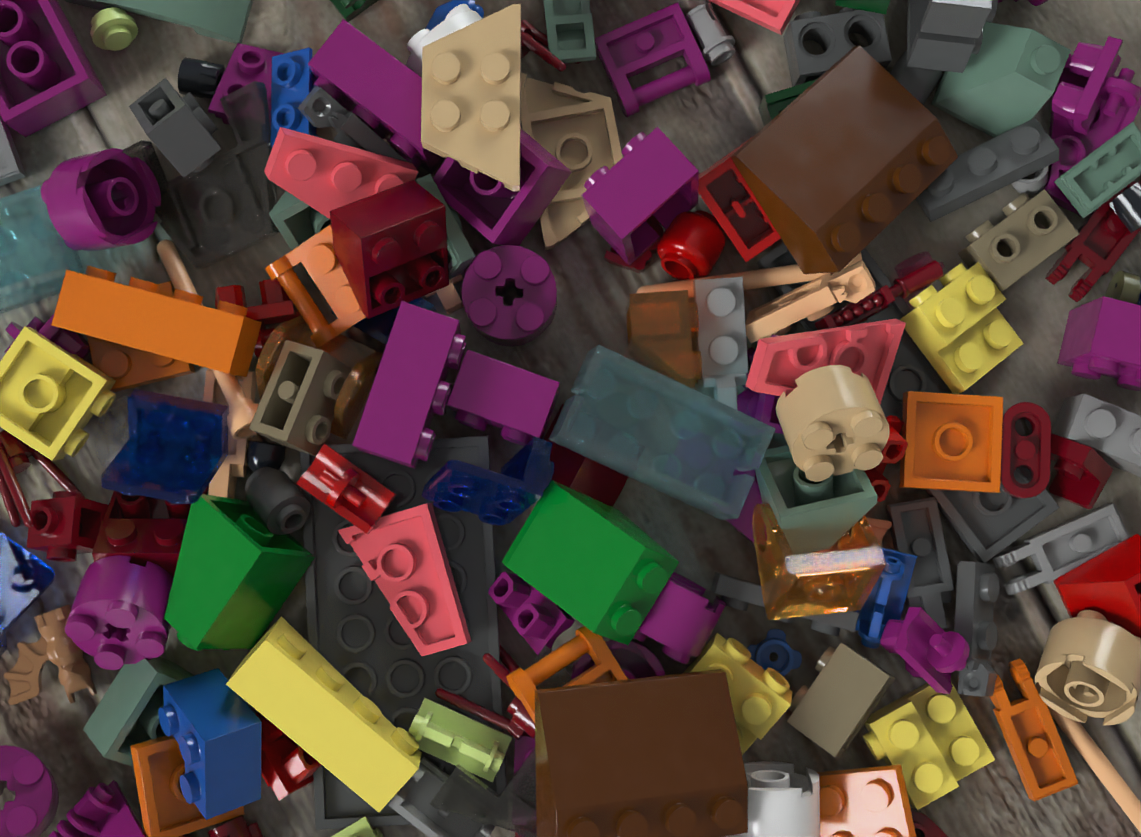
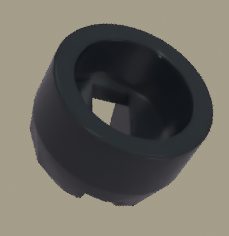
(264, 455)

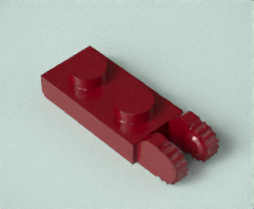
(1098, 246)

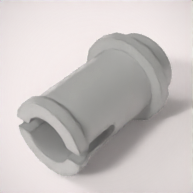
(710, 34)

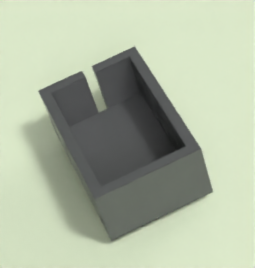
(946, 32)

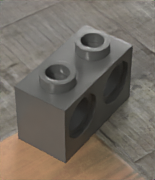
(832, 34)

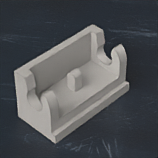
(414, 805)

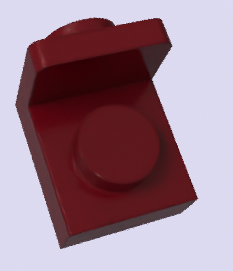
(1079, 472)

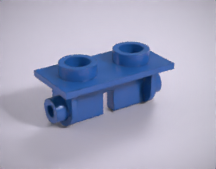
(289, 87)
(886, 597)

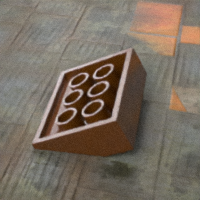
(843, 162)
(640, 759)

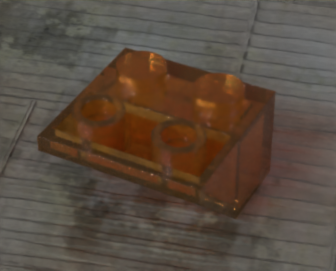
(661, 334)

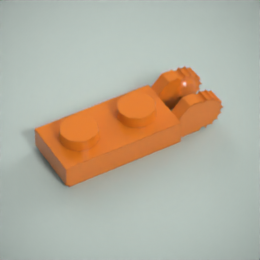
(1032, 736)

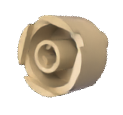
(833, 423)
(1090, 669)

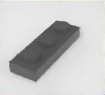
(989, 169)
(739, 593)

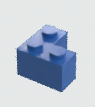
(216, 740)

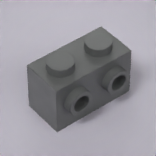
(177, 127)

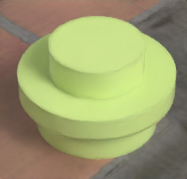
(113, 29)

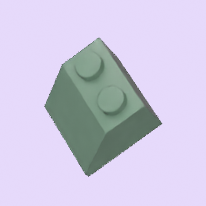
(131, 708)

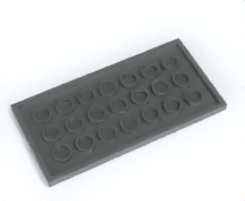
(365, 642)

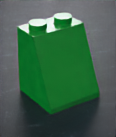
(590, 562)
(230, 575)

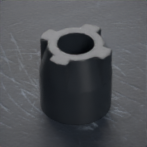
(199, 77)
(1128, 207)

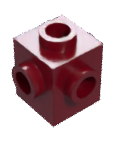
(65, 525)

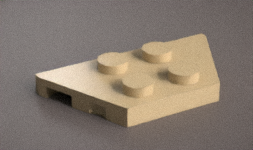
(476, 96)
(577, 132)

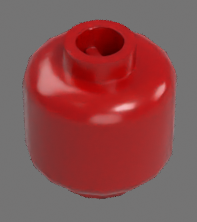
(691, 245)

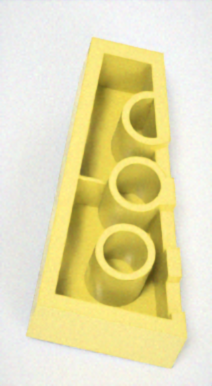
(326, 715)

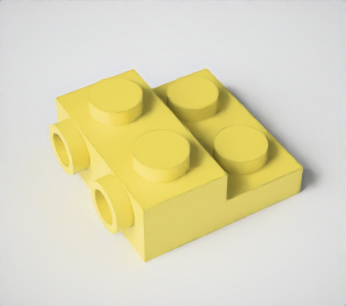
(961, 326)
(50, 395)
(756, 694)
(930, 740)

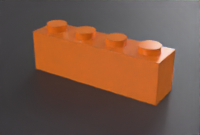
(157, 323)

